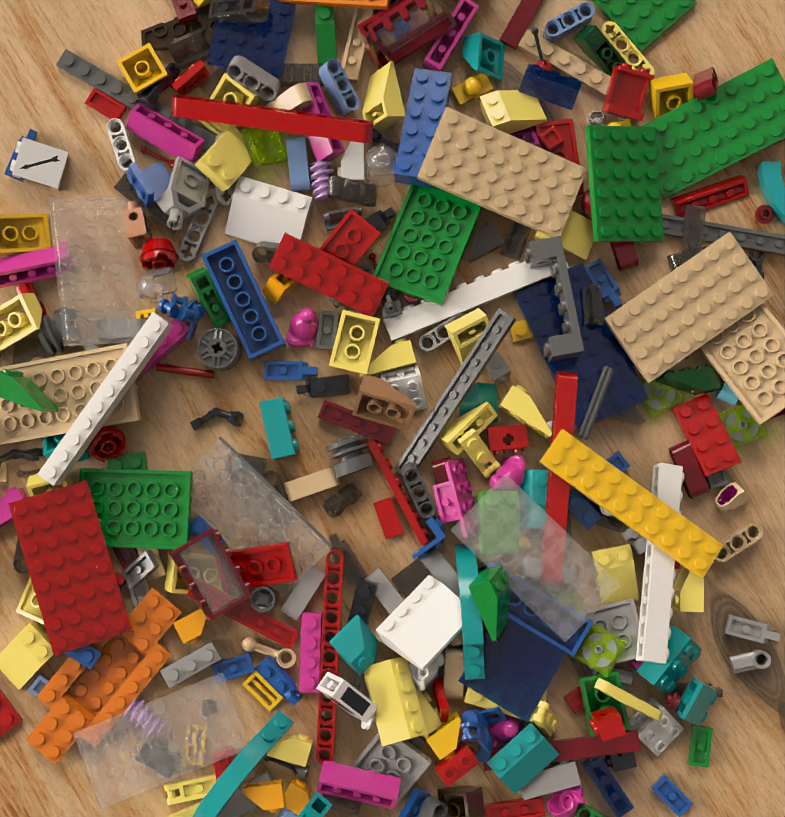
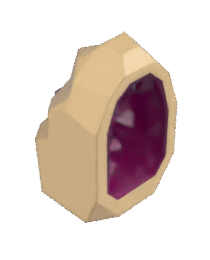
(731, 497)

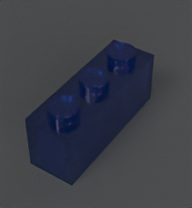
(550, 86)
(607, 785)

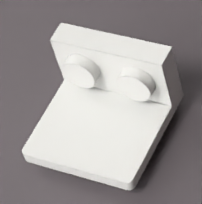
(409, 383)
(654, 733)

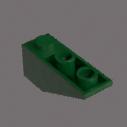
(598, 48)
(695, 381)

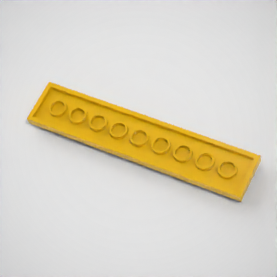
(631, 503)

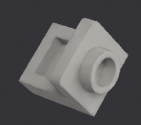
(498, 369)

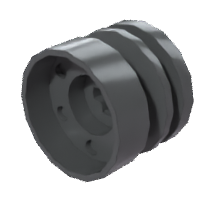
(51, 334)
(220, 360)
(350, 455)

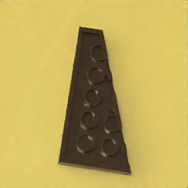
(164, 32)

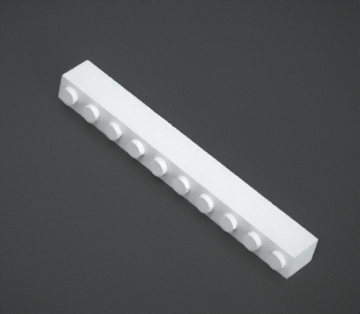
(465, 298)
(105, 399)
(659, 575)

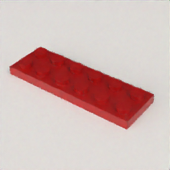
(328, 274)

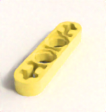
(630, 47)
(628, 699)

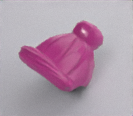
(302, 329)
(513, 467)
(505, 730)
(566, 801)

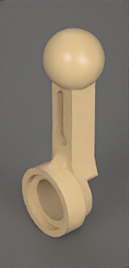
(250, 644)

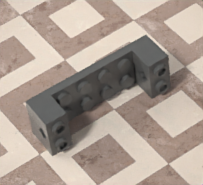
(551, 252)

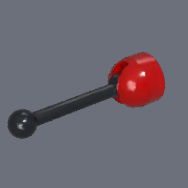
(542, 62)

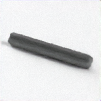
(595, 403)

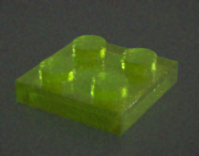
(264, 146)

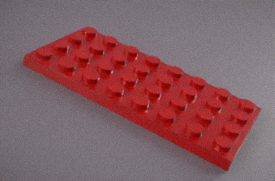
(70, 567)

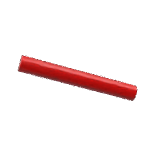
(185, 370)

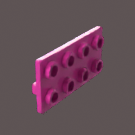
(455, 496)

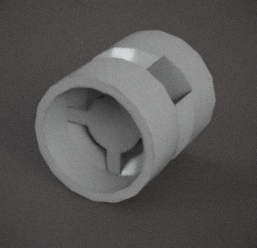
(638, 542)

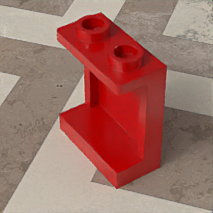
(627, 92)
(458, 764)

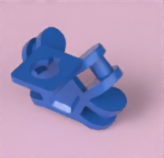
(190, 312)
(479, 722)

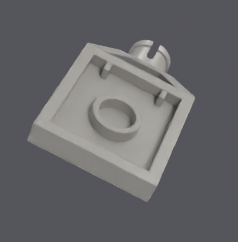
(184, 194)

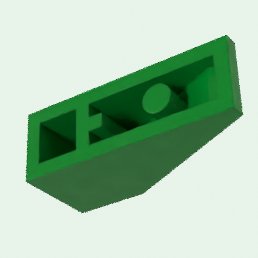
(325, 33)
(208, 296)

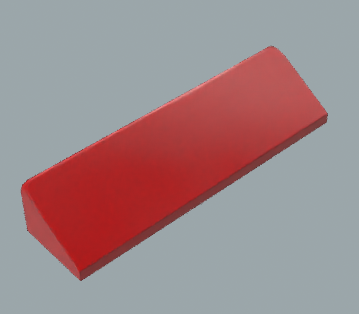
(712, 195)

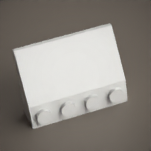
(266, 212)
(423, 623)

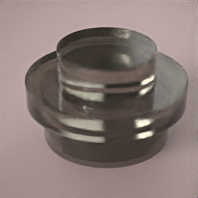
(596, 118)

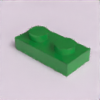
(132, 461)
(700, 746)

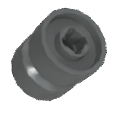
(263, 598)

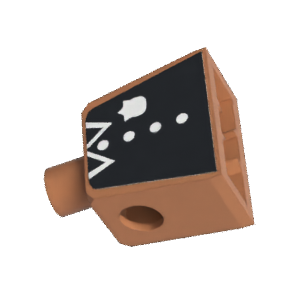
(137, 225)

